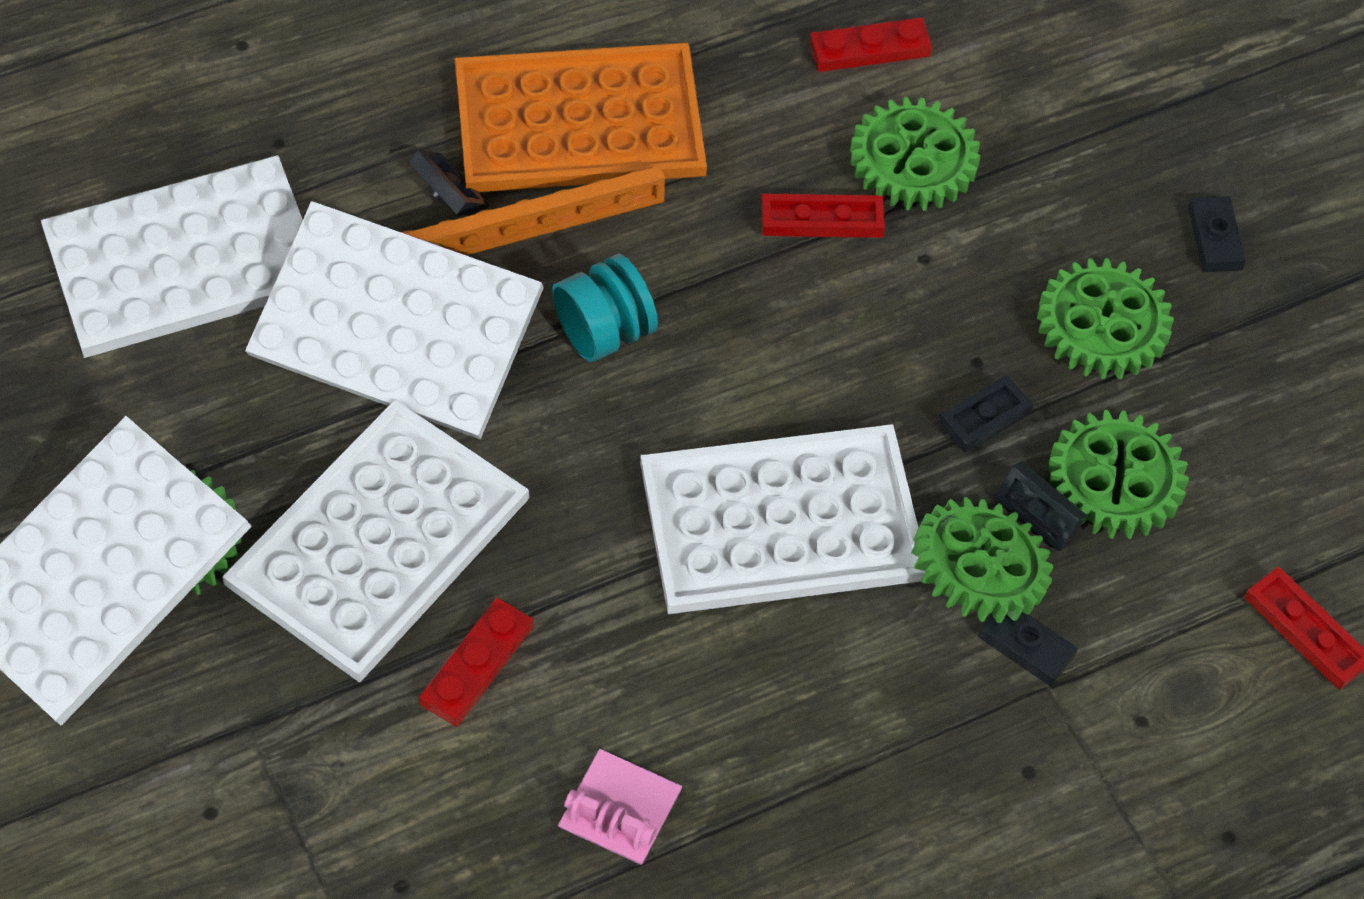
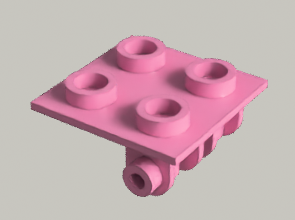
(619, 806)

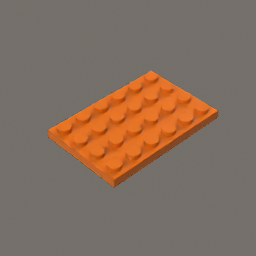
(578, 116)

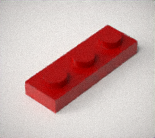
(870, 44)
(822, 215)
(1308, 627)
(476, 662)

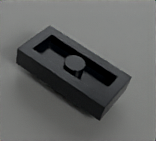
(448, 183)
(1216, 234)
(985, 413)
(1040, 505)
(1030, 645)

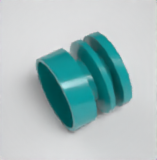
(604, 307)

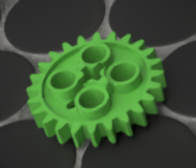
(929, 173)
(1105, 318)
(1157, 479)
(982, 560)

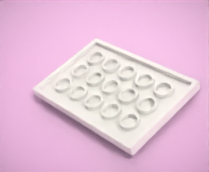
(174, 254)
(395, 319)
(781, 518)
(376, 539)
(104, 566)

